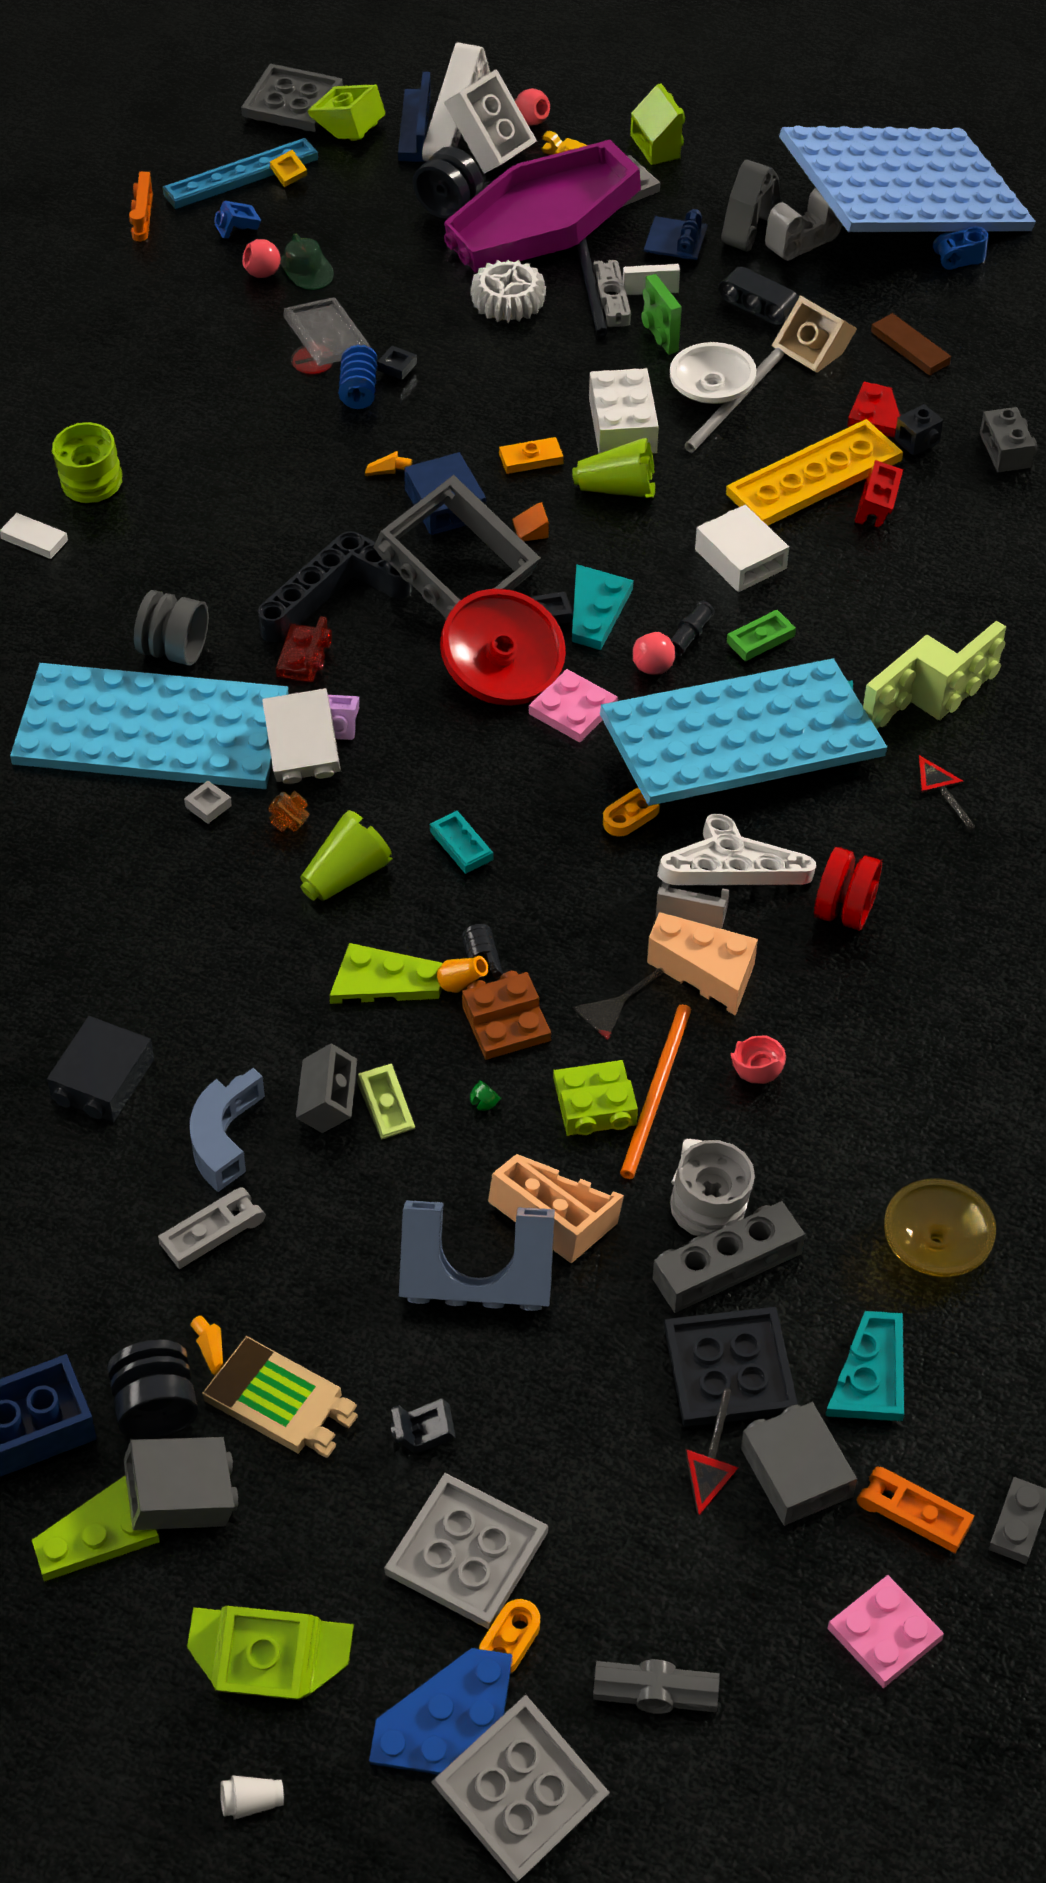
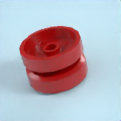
(849, 889)

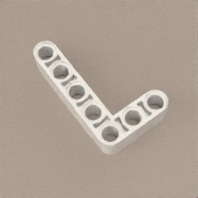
(465, 67)

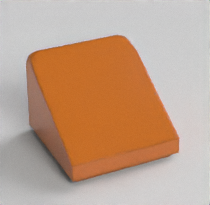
(532, 523)

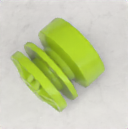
(87, 462)

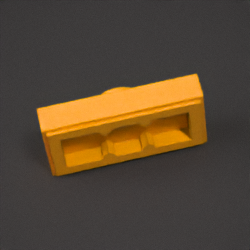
(531, 455)

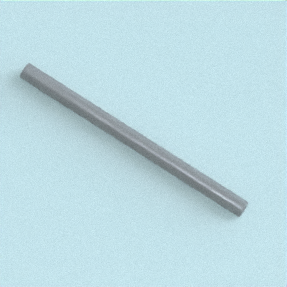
(727, 407)

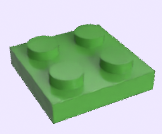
(661, 314)

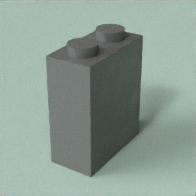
(798, 1462)
(179, 1483)

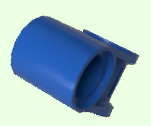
(965, 247)

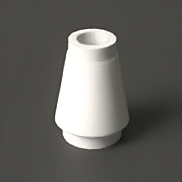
(250, 1795)

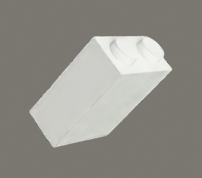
(741, 548)
(301, 736)

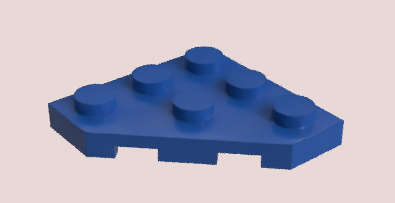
(443, 1714)

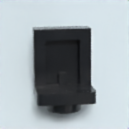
(423, 1426)

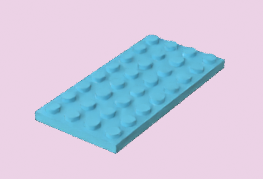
(146, 726)
(741, 731)

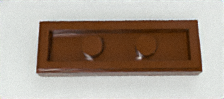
(911, 344)

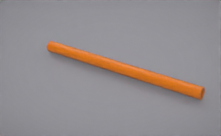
(655, 1092)

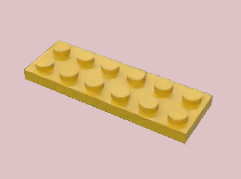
(814, 472)

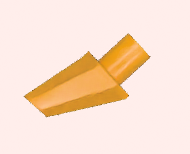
(387, 465)
(209, 1343)

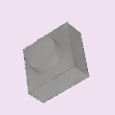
(207, 802)

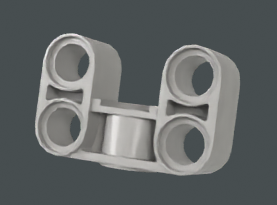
(793, 234)

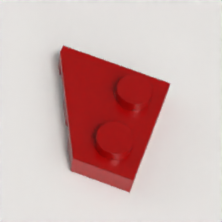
(877, 406)

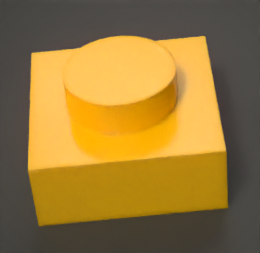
(288, 168)

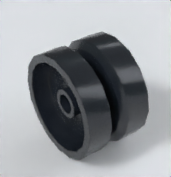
(447, 182)

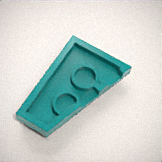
(597, 605)
(874, 1371)

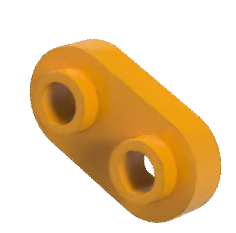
(627, 815)
(506, 1638)

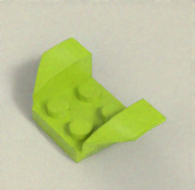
(268, 1650)

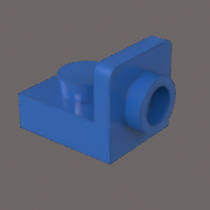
(237, 215)

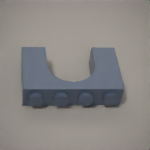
(428, 1275)

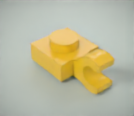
(556, 145)

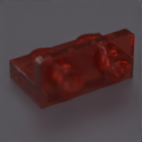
(304, 651)

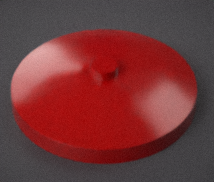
(502, 646)

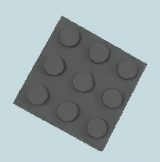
(286, 95)

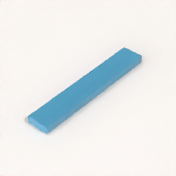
(233, 174)

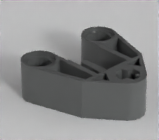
(751, 198)

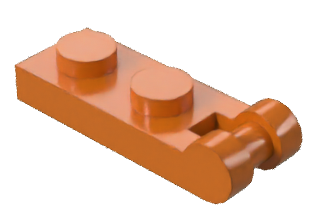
(141, 207)
(916, 1509)

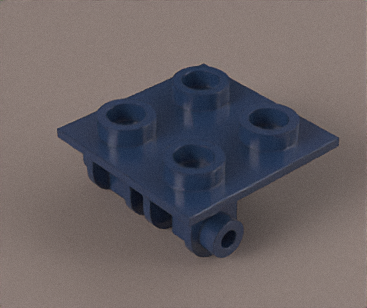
(677, 237)

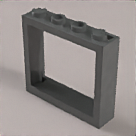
(477, 518)

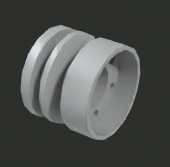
(711, 1186)

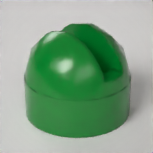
(484, 1093)

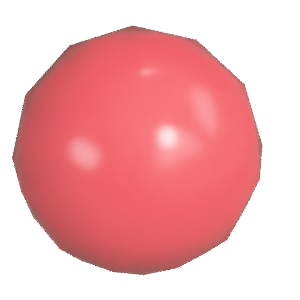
(533, 106)
(261, 258)
(653, 653)

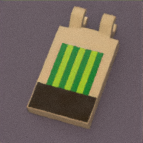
(279, 1398)

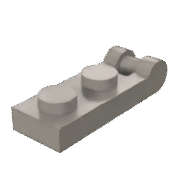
(210, 1227)

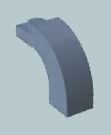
(217, 1106)

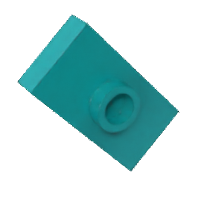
(461, 842)

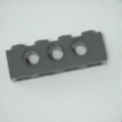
(719, 1272)

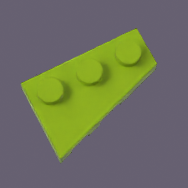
(381, 973)
(91, 1534)

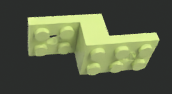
(934, 676)

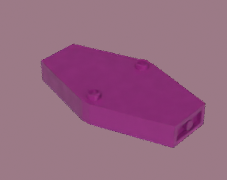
(543, 205)

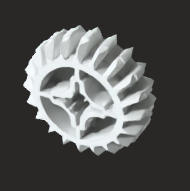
(508, 290)

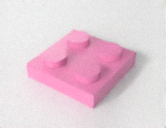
(571, 705)
(885, 1631)

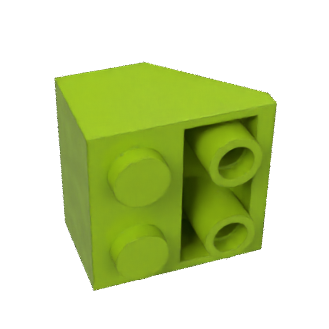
(658, 126)

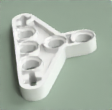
(745, 854)

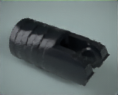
(480, 942)

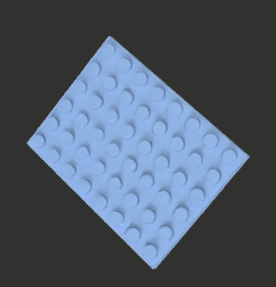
(905, 179)

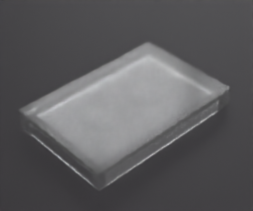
(324, 329)

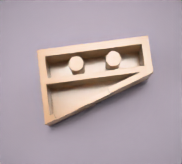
(703, 956)
(580, 1211)

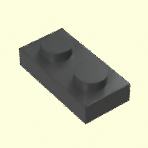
(1019, 1520)

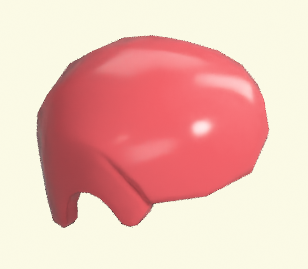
(759, 1059)

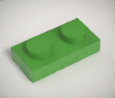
(761, 635)

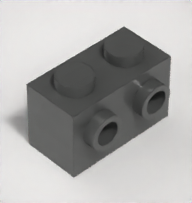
(1008, 439)
(326, 1088)

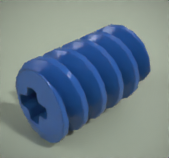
(358, 376)

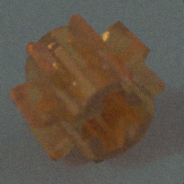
(288, 811)

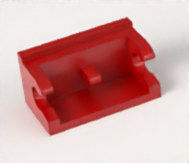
(879, 492)

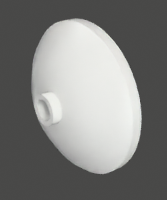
(713, 372)

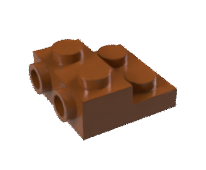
(505, 1014)

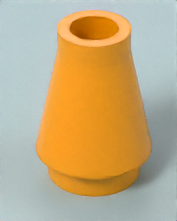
(459, 973)

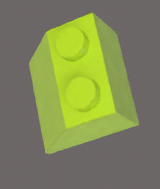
(349, 110)

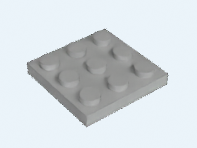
(466, 1550)
(520, 1788)

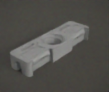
(615, 306)

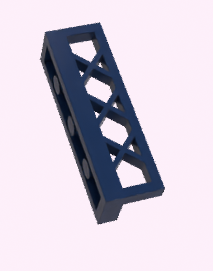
(415, 121)

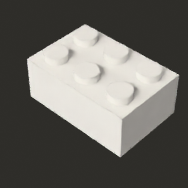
(490, 121)
(622, 408)

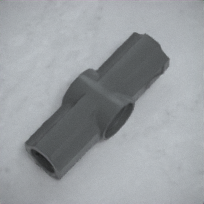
(656, 1686)

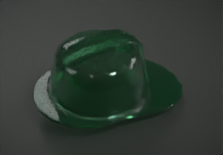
(306, 264)

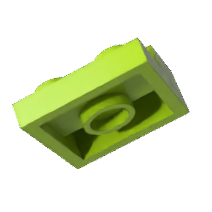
(595, 1098)

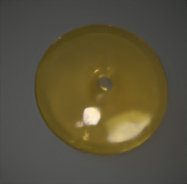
(941, 1212)

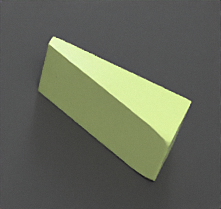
(385, 1101)

